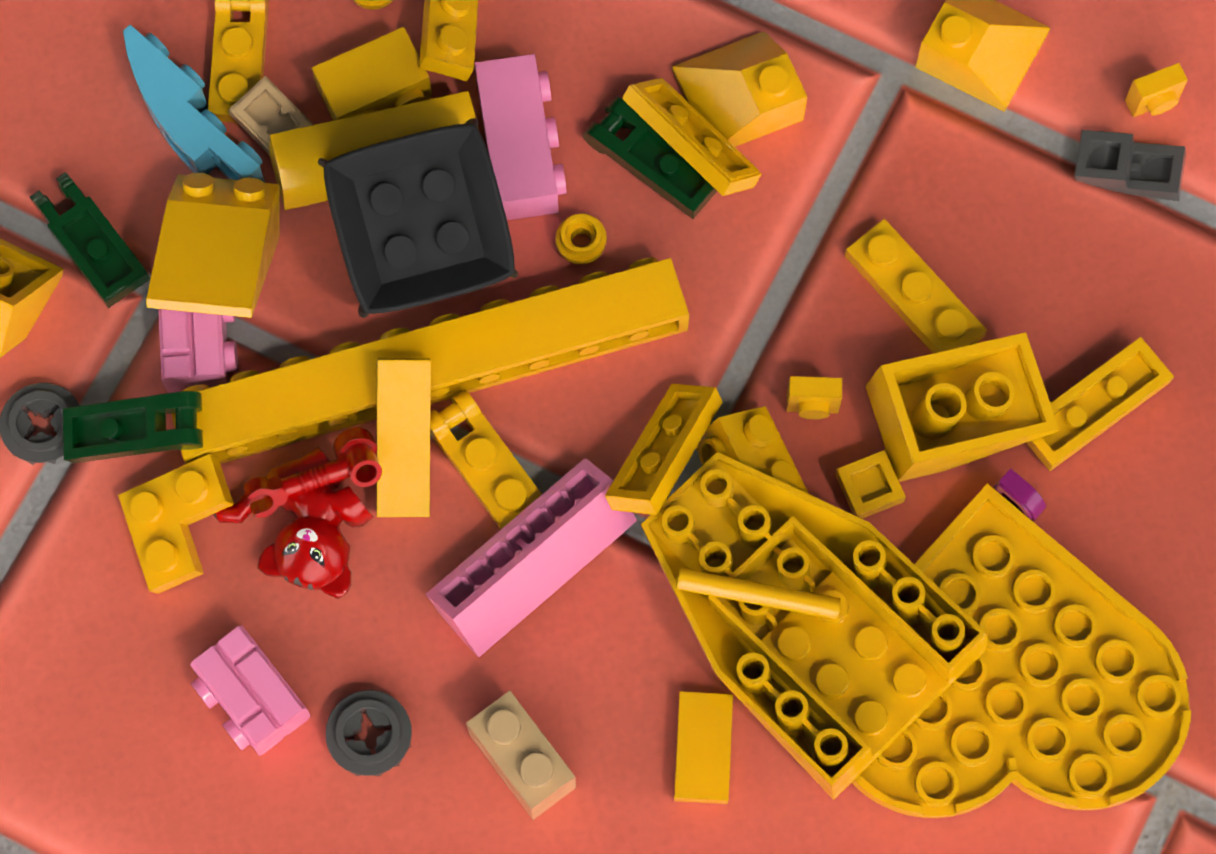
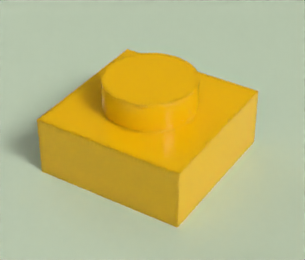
(1156, 91)
(814, 396)
(870, 485)

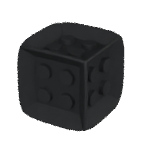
(419, 218)

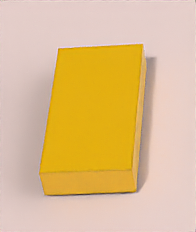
(703, 747)

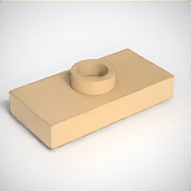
(266, 112)

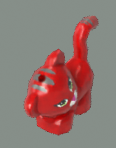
(312, 548)

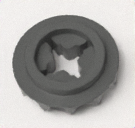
(16, 425)
(347, 721)

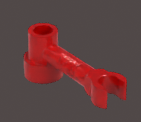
(355, 459)

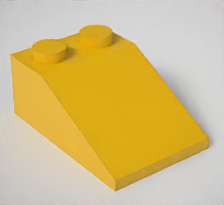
(215, 245)
(959, 405)

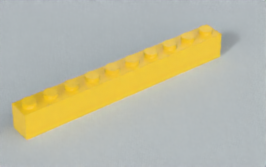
(465, 353)

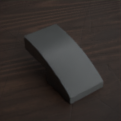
(1129, 167)

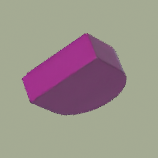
(1020, 494)

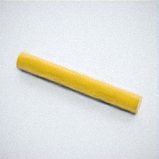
(758, 593)

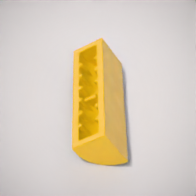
(297, 151)

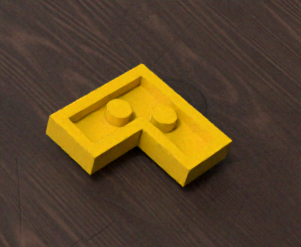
(160, 518)

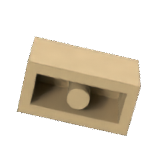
(521, 755)

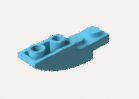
(181, 111)

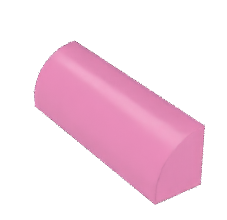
(530, 558)

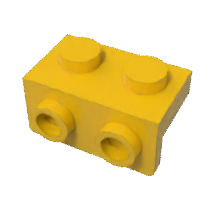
(753, 441)

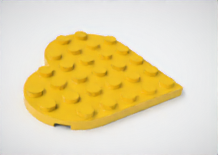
(1066, 701)

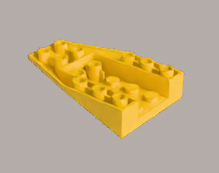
(815, 682)

